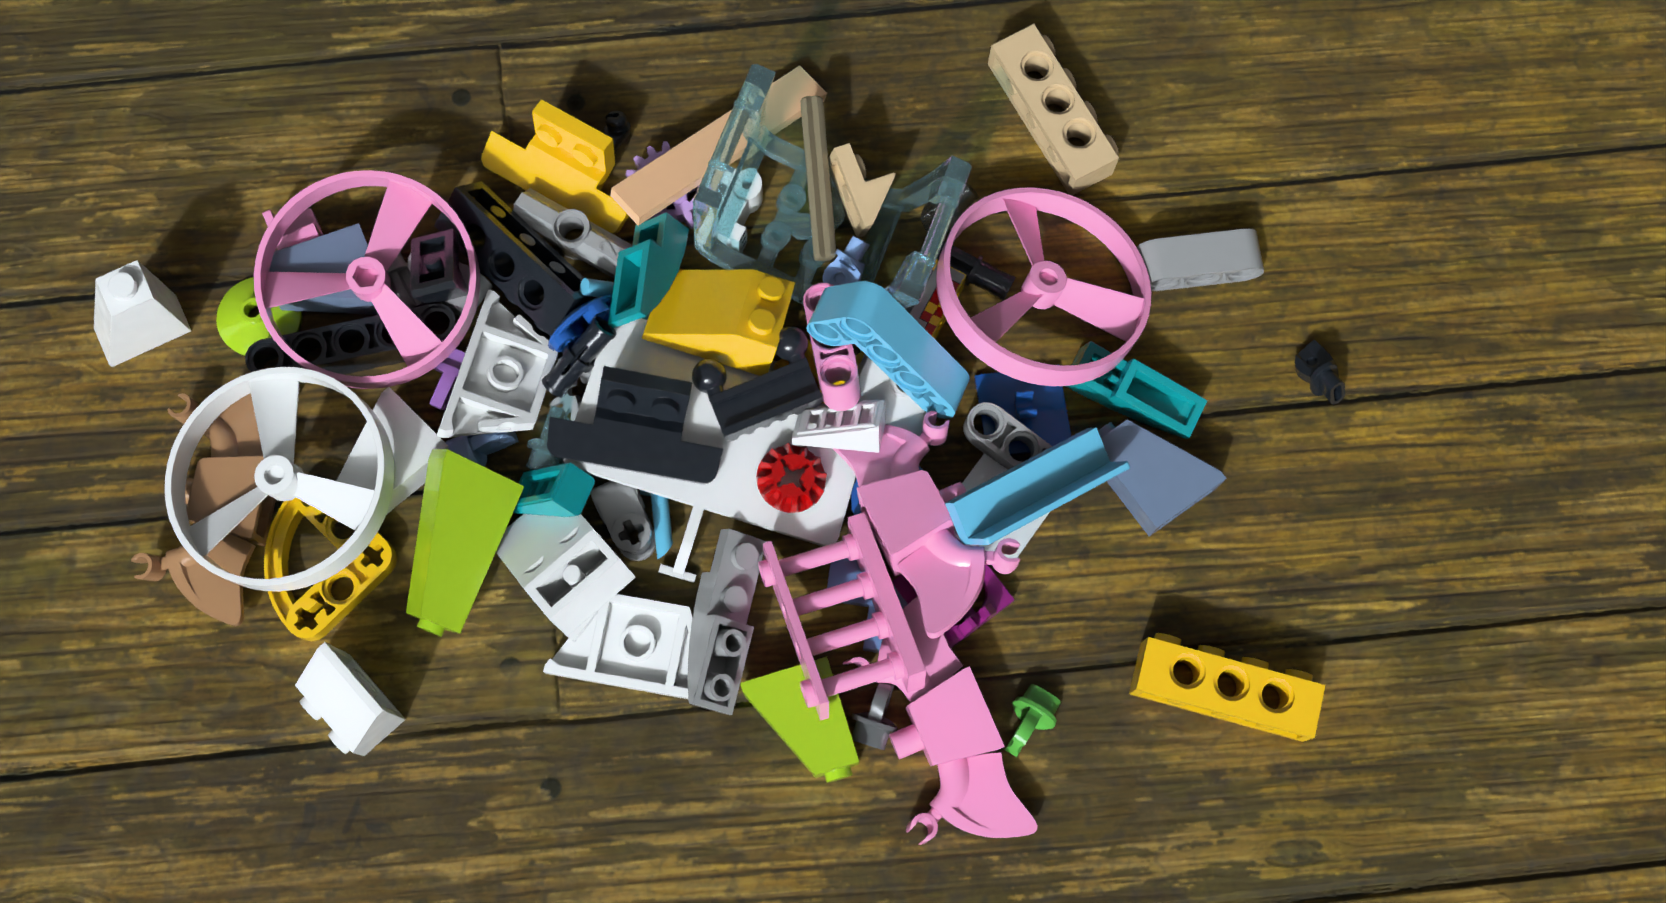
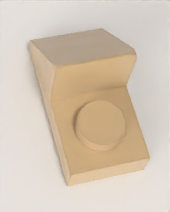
(860, 198)

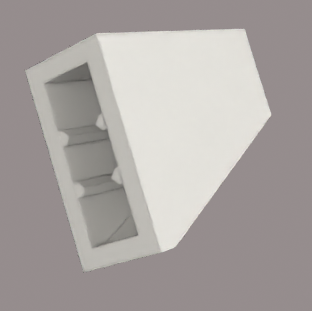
(135, 313)
(410, 443)

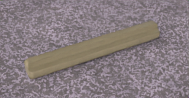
(818, 178)

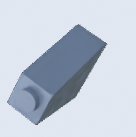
(326, 255)
(1161, 476)

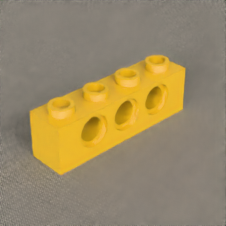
(1299, 695)

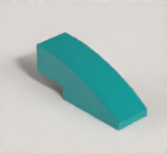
(647, 268)
(1141, 394)

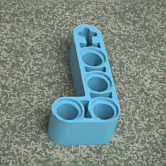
(893, 340)

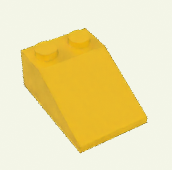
(723, 316)

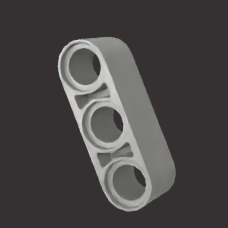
(1202, 259)
(1006, 431)

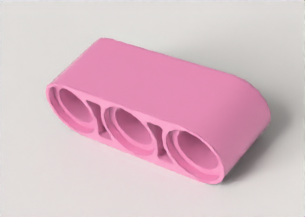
(833, 363)

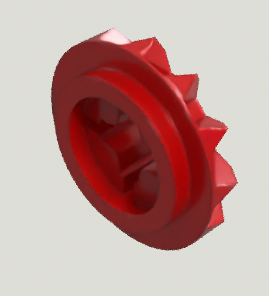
(790, 497)

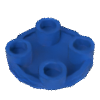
(578, 320)

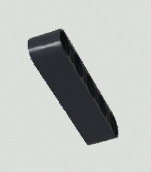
(337, 339)

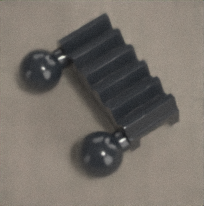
(763, 398)

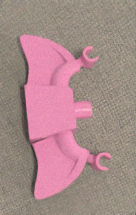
(916, 528)
(953, 731)

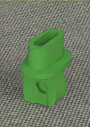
(1036, 712)

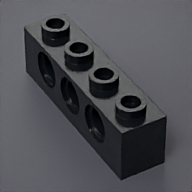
(515, 256)

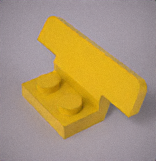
(562, 163)

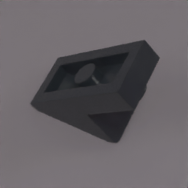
(436, 268)

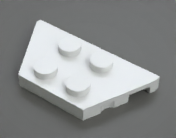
(499, 376)
(630, 646)

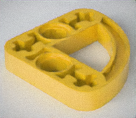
(276, 566)

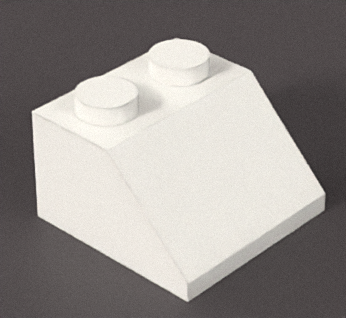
(347, 701)

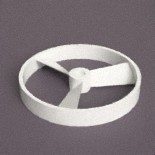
(275, 408)

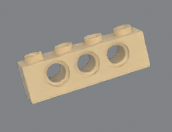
(1074, 165)

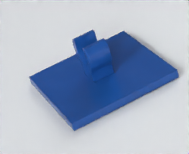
(1033, 405)

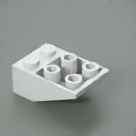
(563, 566)

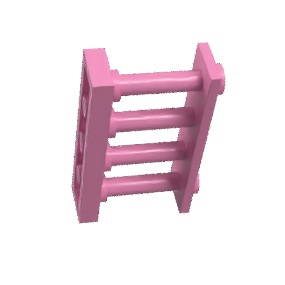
(886, 622)

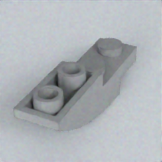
(719, 621)

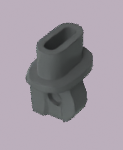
(872, 726)

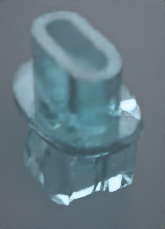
(539, 454)

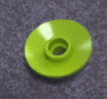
(242, 331)

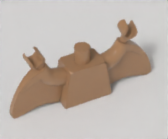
(216, 483)

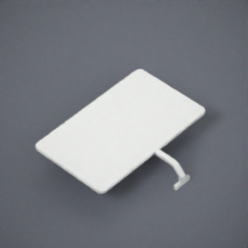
(735, 487)

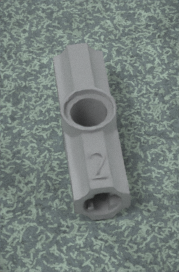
(554, 221)

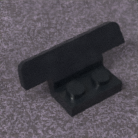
(637, 430)

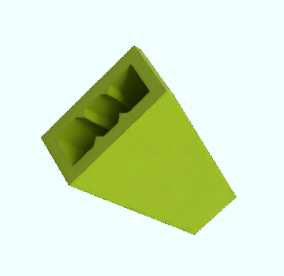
(457, 538)

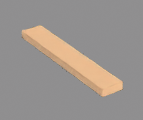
(685, 164)

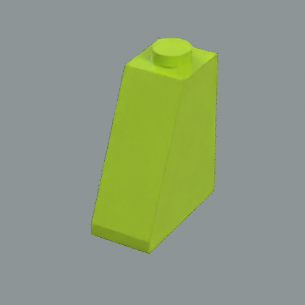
(820, 745)

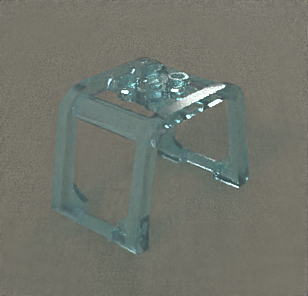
(717, 214)

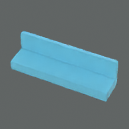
(1032, 488)

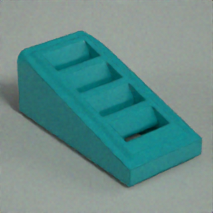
(554, 491)

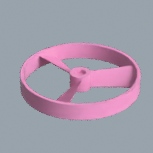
(367, 276)
(1048, 286)

